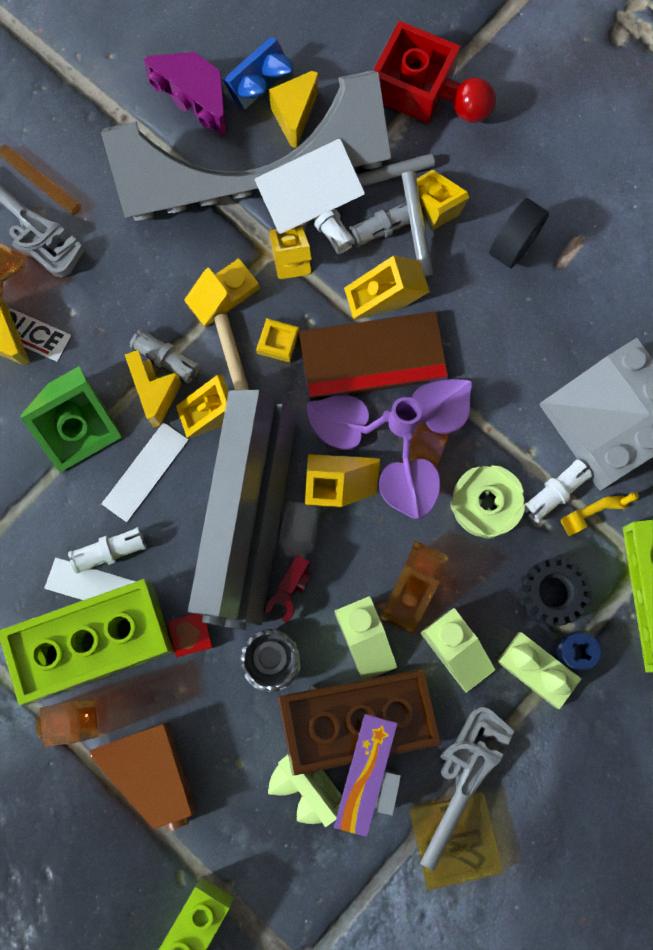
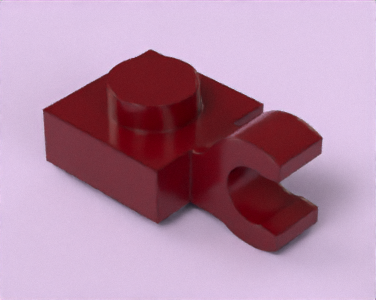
(295, 579)

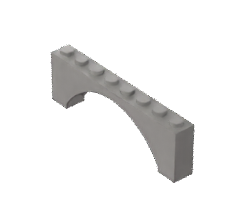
(155, 180)

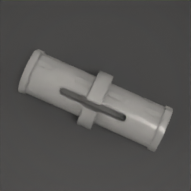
(380, 225)
(164, 355)

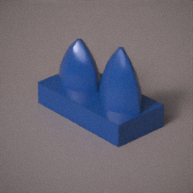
(258, 73)

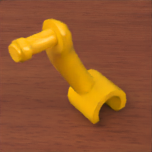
(575, 521)

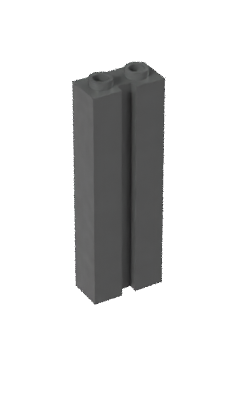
(243, 511)

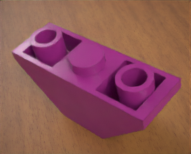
(192, 86)

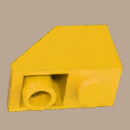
(340, 479)

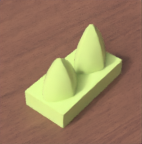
(539, 670)
(319, 795)

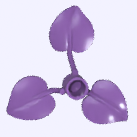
(406, 485)

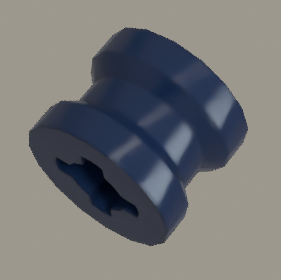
(571, 655)

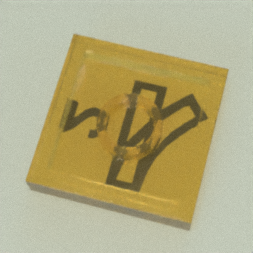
(470, 850)

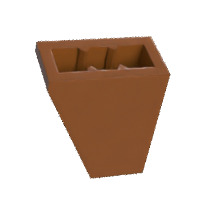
(150, 775)

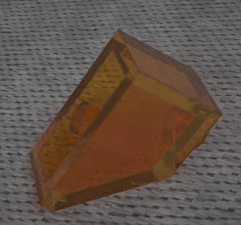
(414, 587)
(67, 723)

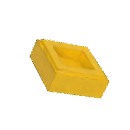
(278, 340)

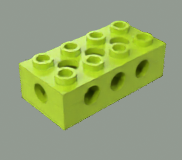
(29, 641)

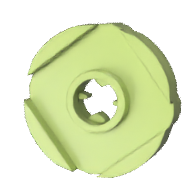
(508, 500)

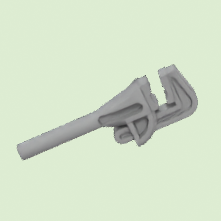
(39, 236)
(470, 766)

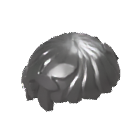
(270, 660)

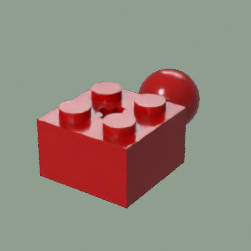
(418, 73)

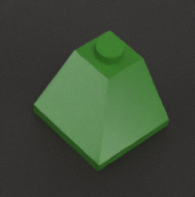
(70, 420)

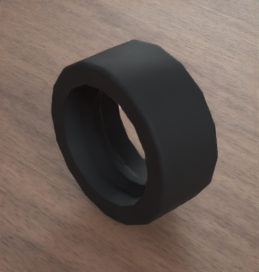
(518, 232)

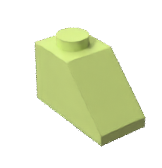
(366, 638)
(458, 649)

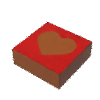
(189, 635)

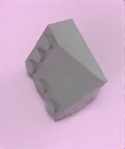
(608, 414)

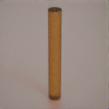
(39, 180)

